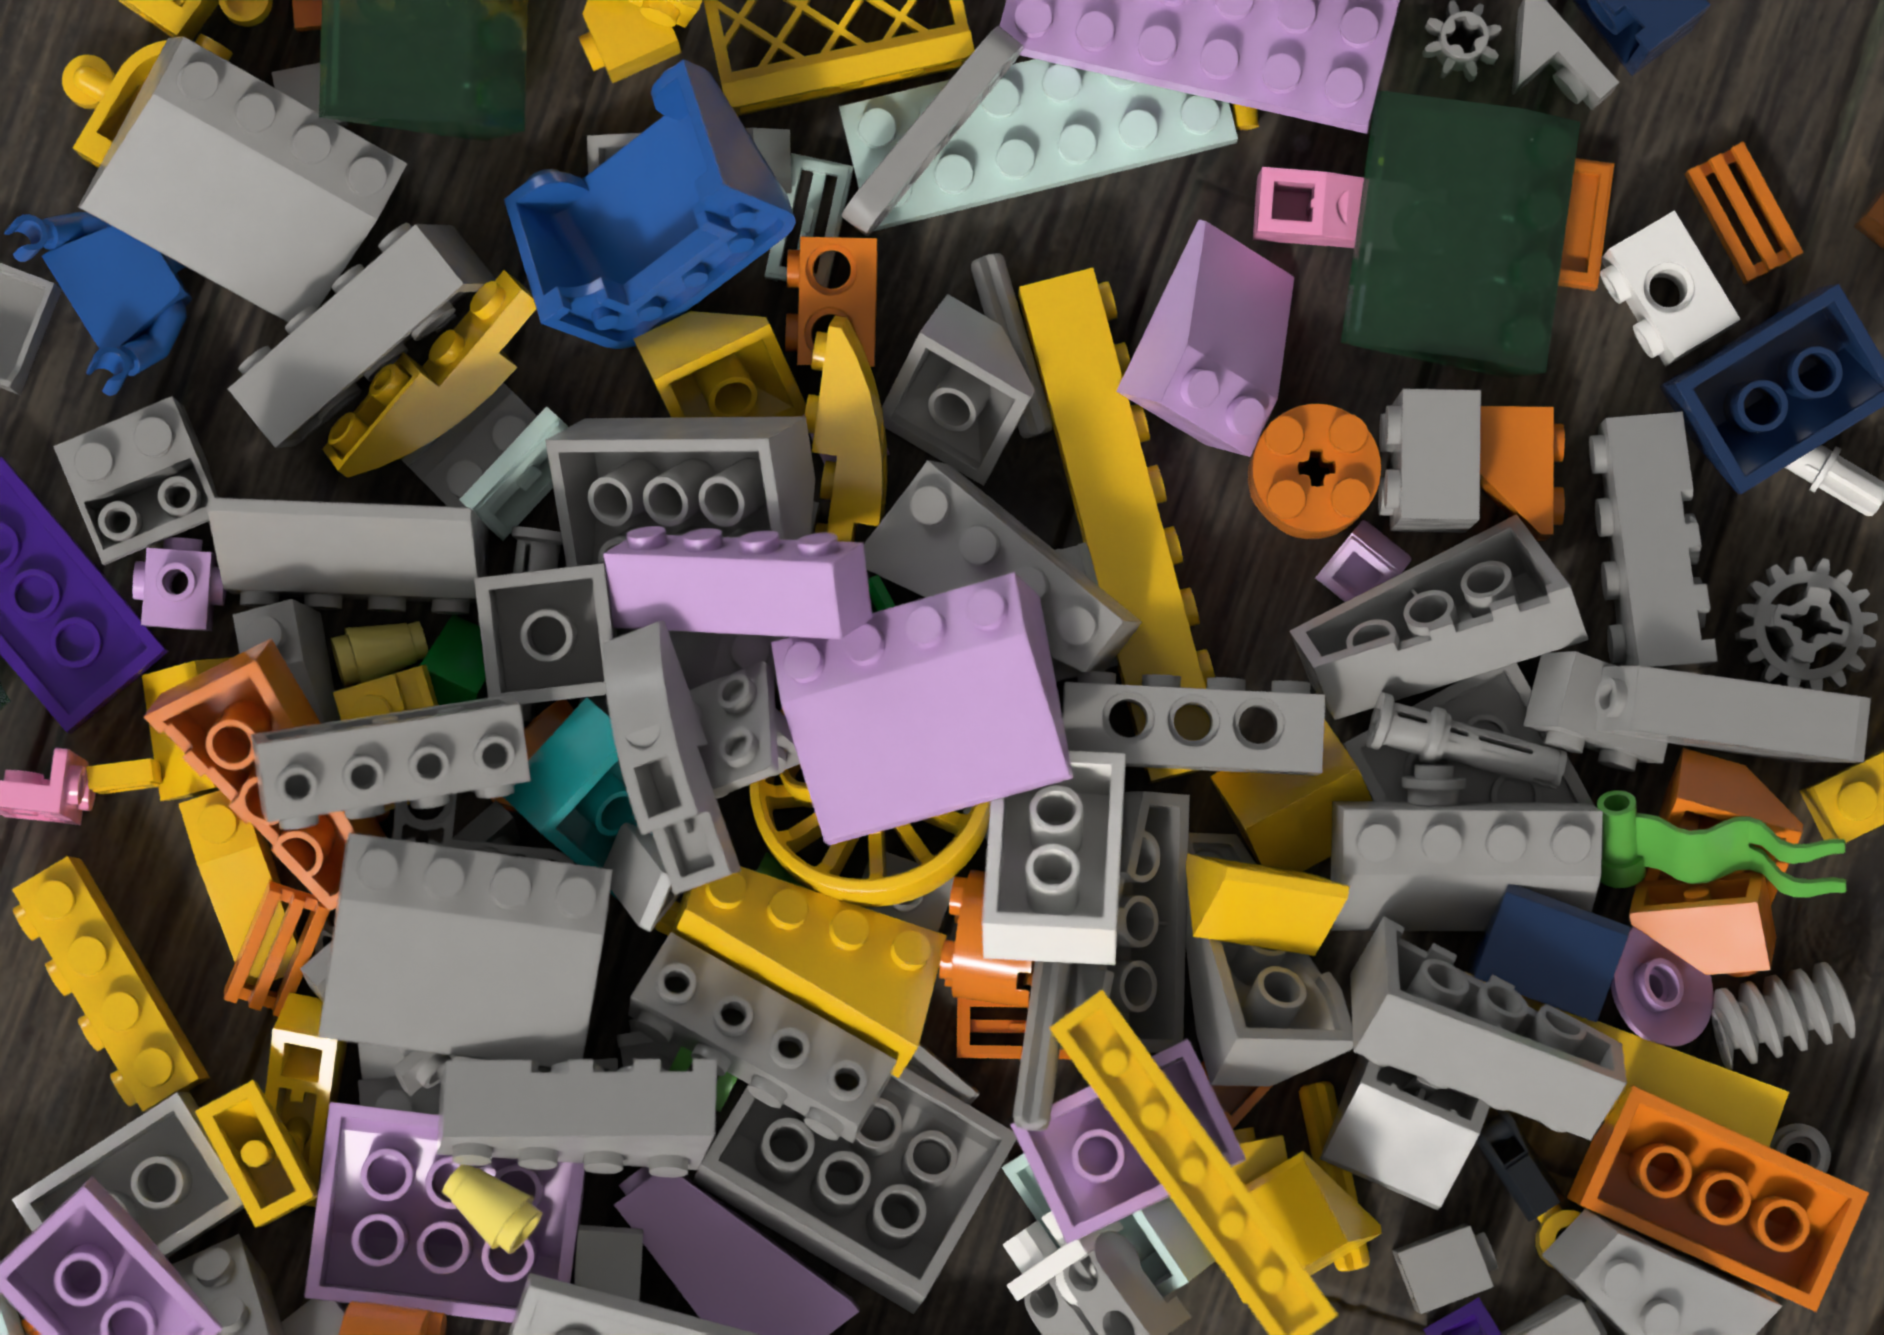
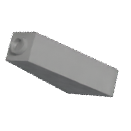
(1732, 715)

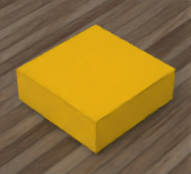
(124, 776)

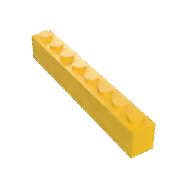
(1114, 488)

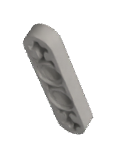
(932, 131)

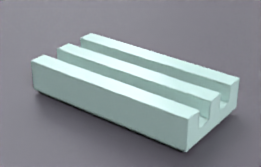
(821, 169)
(516, 478)

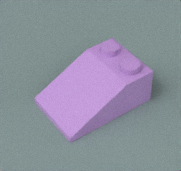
(1215, 343)
(1091, 1166)
(99, 1275)

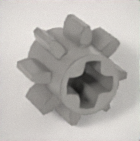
(1470, 26)

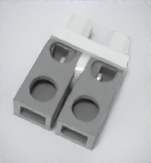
(1088, 1284)

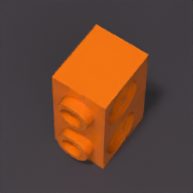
(852, 300)

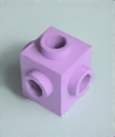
(154, 580)

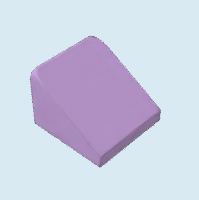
(1363, 563)

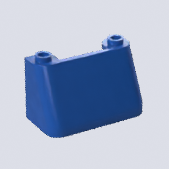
(652, 221)

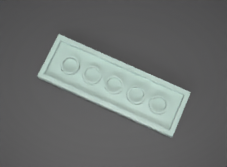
(1033, 134)

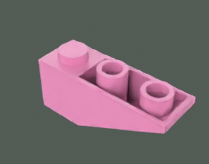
(1307, 207)

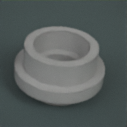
(1433, 785)
(1815, 1143)

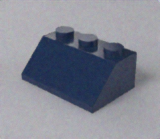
(1781, 388)

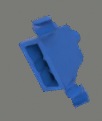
(116, 286)

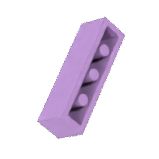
(738, 583)

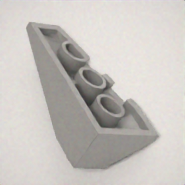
(1259, 1007)

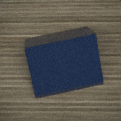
(1550, 951)

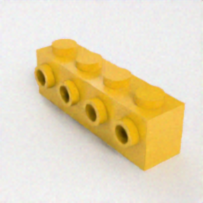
(110, 984)

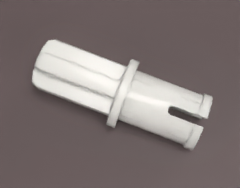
(1840, 479)

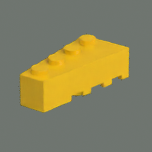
(822, 953)

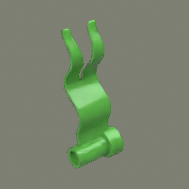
(1700, 856)

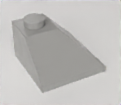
(959, 390)

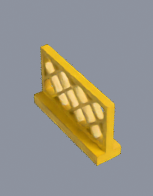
(834, 70)

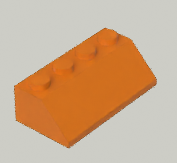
(1718, 1196)

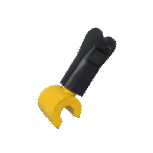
(1526, 1180)

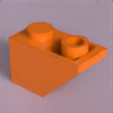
(1518, 464)

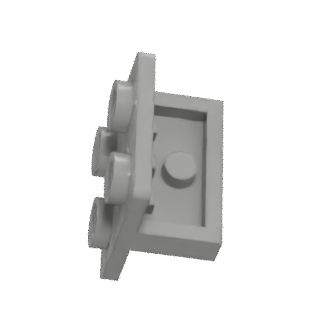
(742, 729)

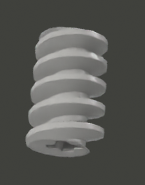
(1780, 1013)

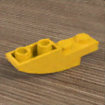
(420, 403)
(851, 426)

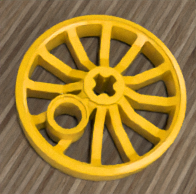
(878, 888)

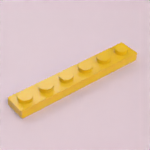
(1192, 1169)

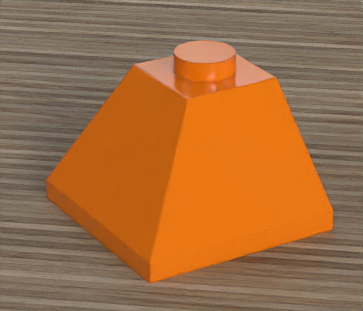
(1714, 790)

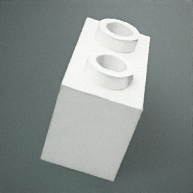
(1670, 253)

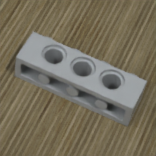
(1292, 750)

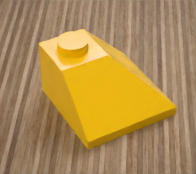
(720, 367)

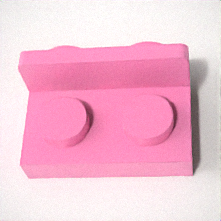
(53, 800)

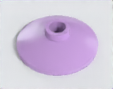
(1660, 993)

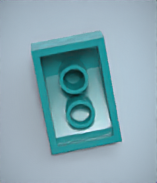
(577, 788)

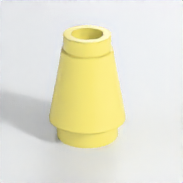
(377, 651)
(493, 1207)

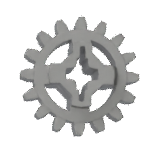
(1815, 600)

